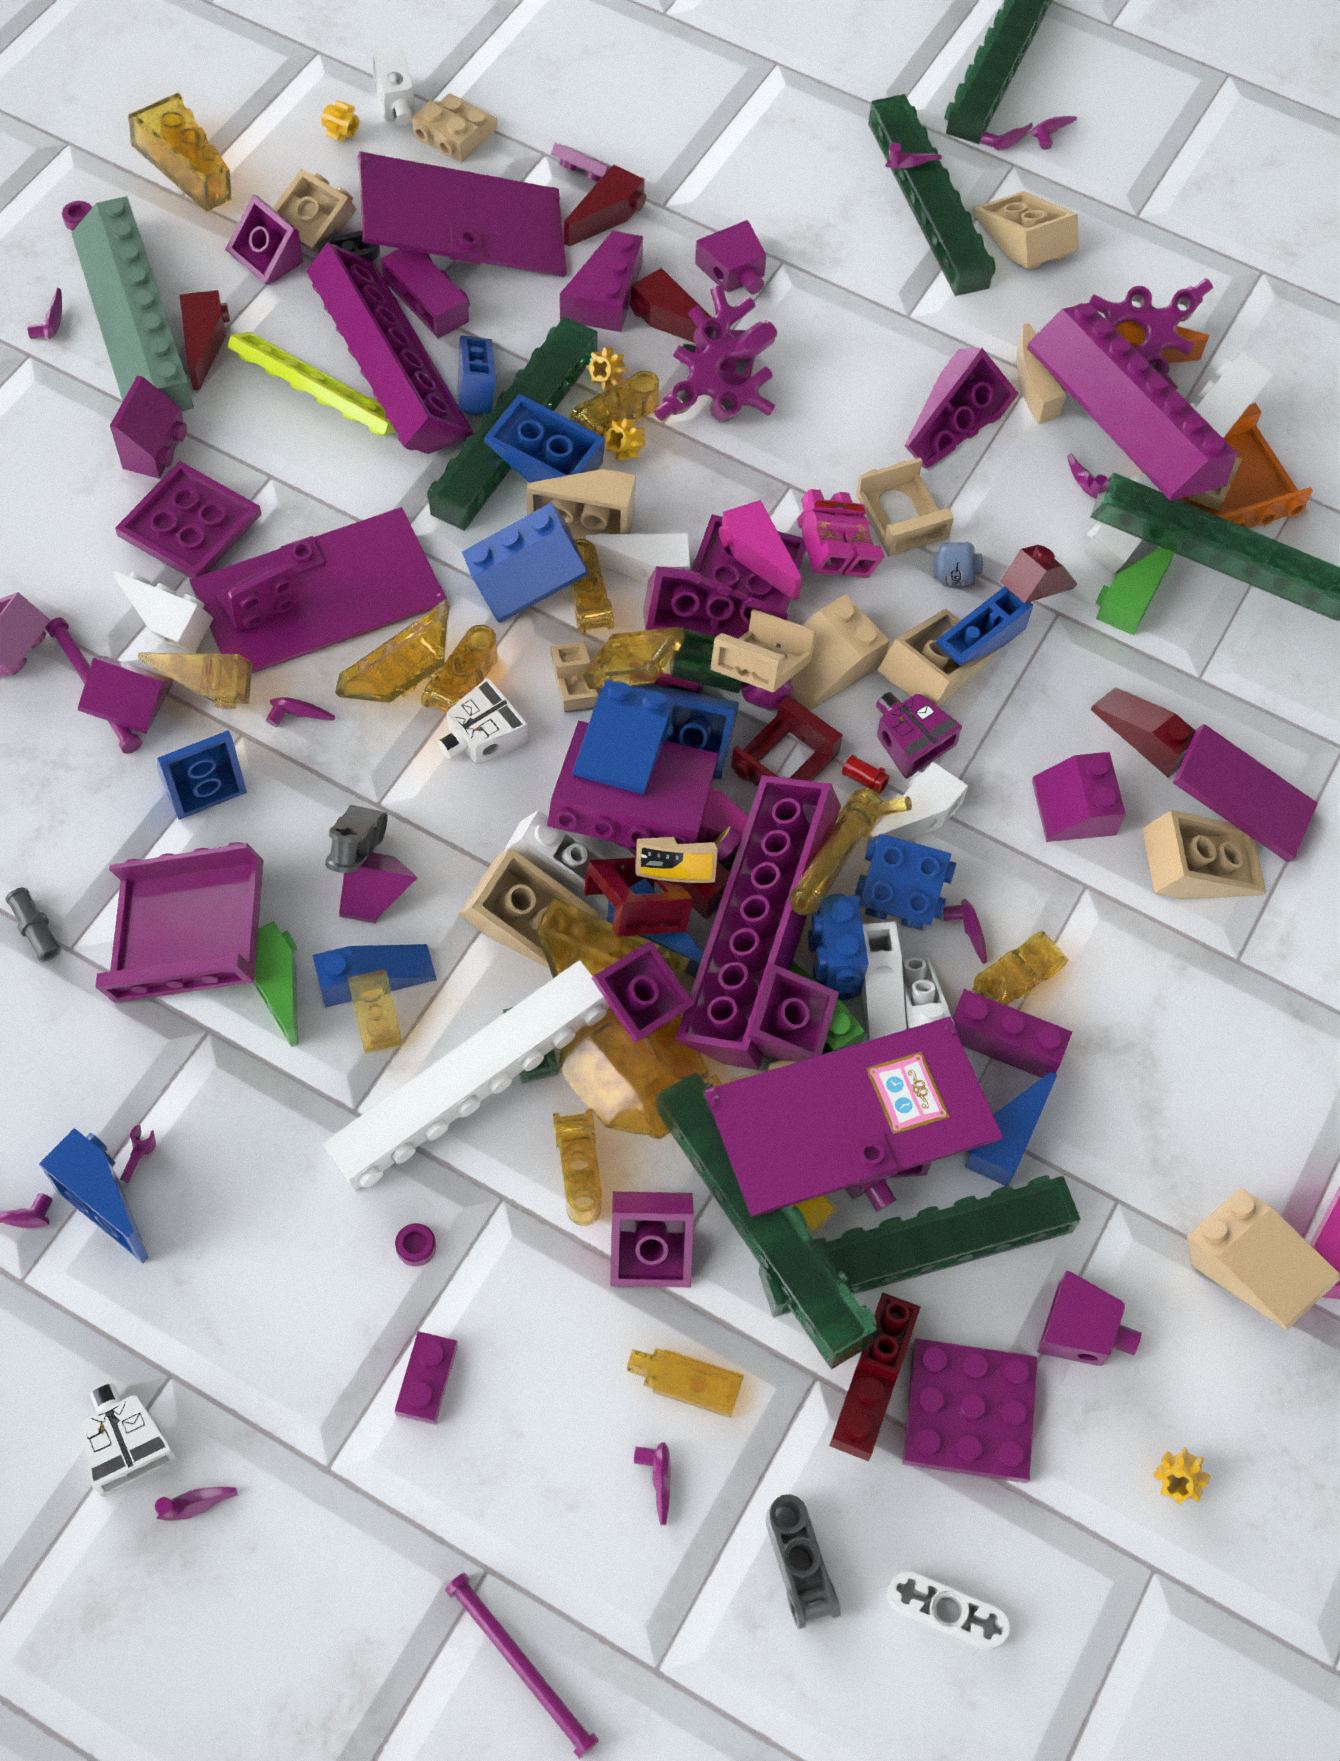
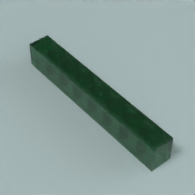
(994, 68)
(933, 198)
(546, 380)
(1219, 544)
(946, 1236)
(777, 1239)

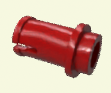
(865, 774)

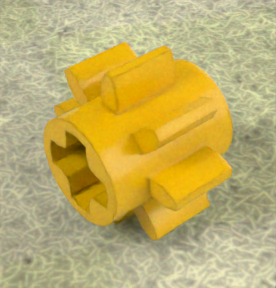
(340, 121)
(607, 368)
(625, 439)
(1182, 1476)

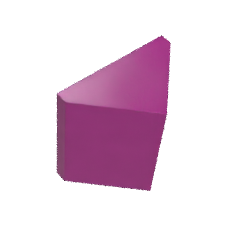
(265, 242)
(123, 693)
(642, 991)
(791, 1016)

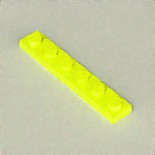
(311, 380)

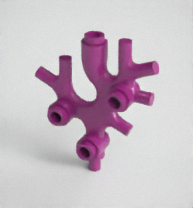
(1158, 323)
(705, 366)

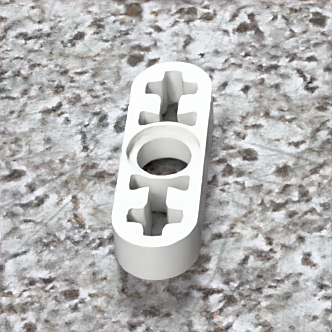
(982, 1610)

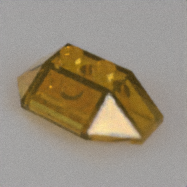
(401, 661)
(575, 935)
(616, 1077)

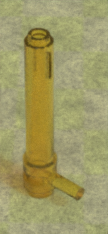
(853, 823)

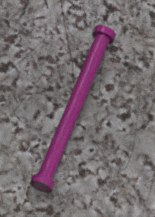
(59, 629)
(522, 1665)

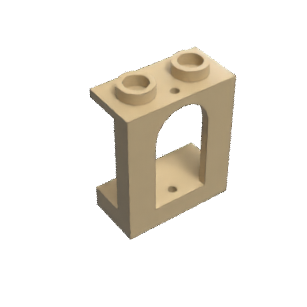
(927, 528)
(757, 654)

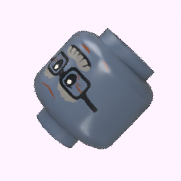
(957, 564)

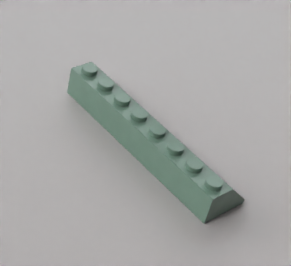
(128, 301)

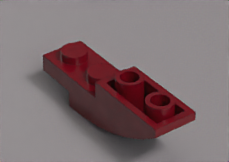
(875, 1378)

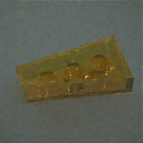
(180, 150)

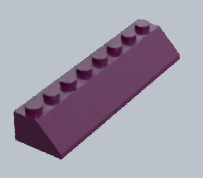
(388, 351)
(1133, 403)
(756, 916)

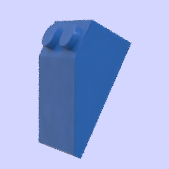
(543, 442)
(624, 736)
(201, 775)
(85, 1178)

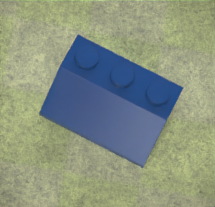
(525, 562)
(700, 721)

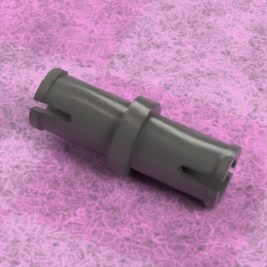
(33, 924)

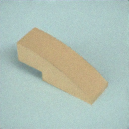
(1038, 386)

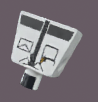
(395, 96)
(483, 725)
(121, 1441)

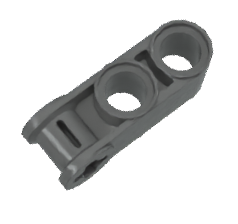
(355, 838)
(806, 1585)

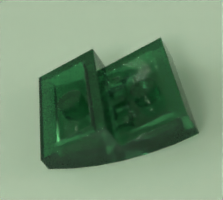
(694, 660)

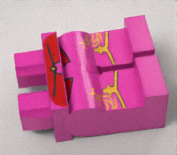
(837, 532)

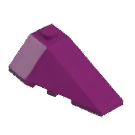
(963, 400)
(699, 604)

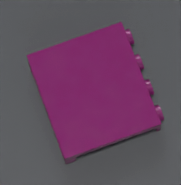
(668, 808)
(185, 923)

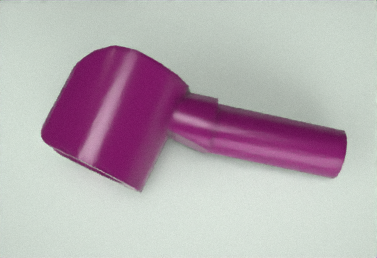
(139, 1149)

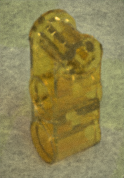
(626, 400)
(589, 593)
(449, 686)
(1020, 970)
(577, 1141)

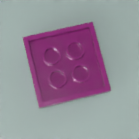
(188, 521)
(721, 566)
(970, 1411)

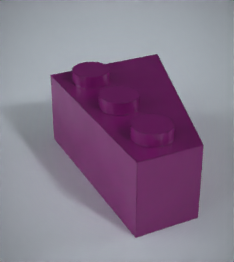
(602, 287)

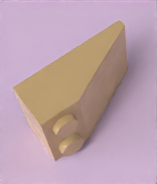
(1029, 228)
(588, 501)
(843, 652)
(922, 667)
(1201, 858)
(513, 902)
(1260, 1259)

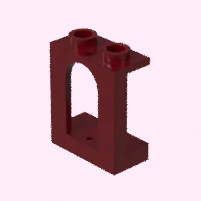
(802, 724)
(641, 912)

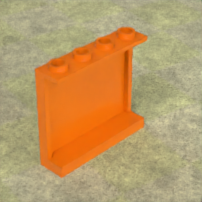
(1261, 484)

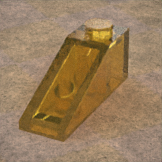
(217, 677)

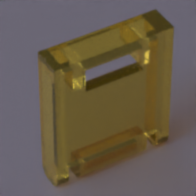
(634, 657)

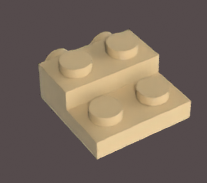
(453, 126)
(315, 208)

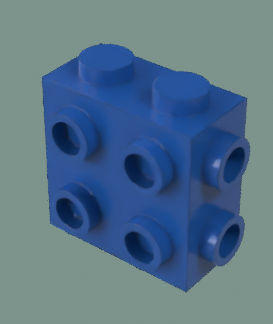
(904, 881)
(839, 945)

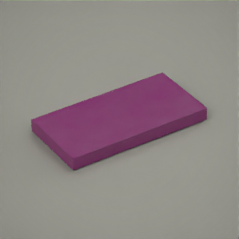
(1245, 793)

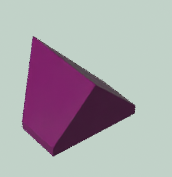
(373, 887)

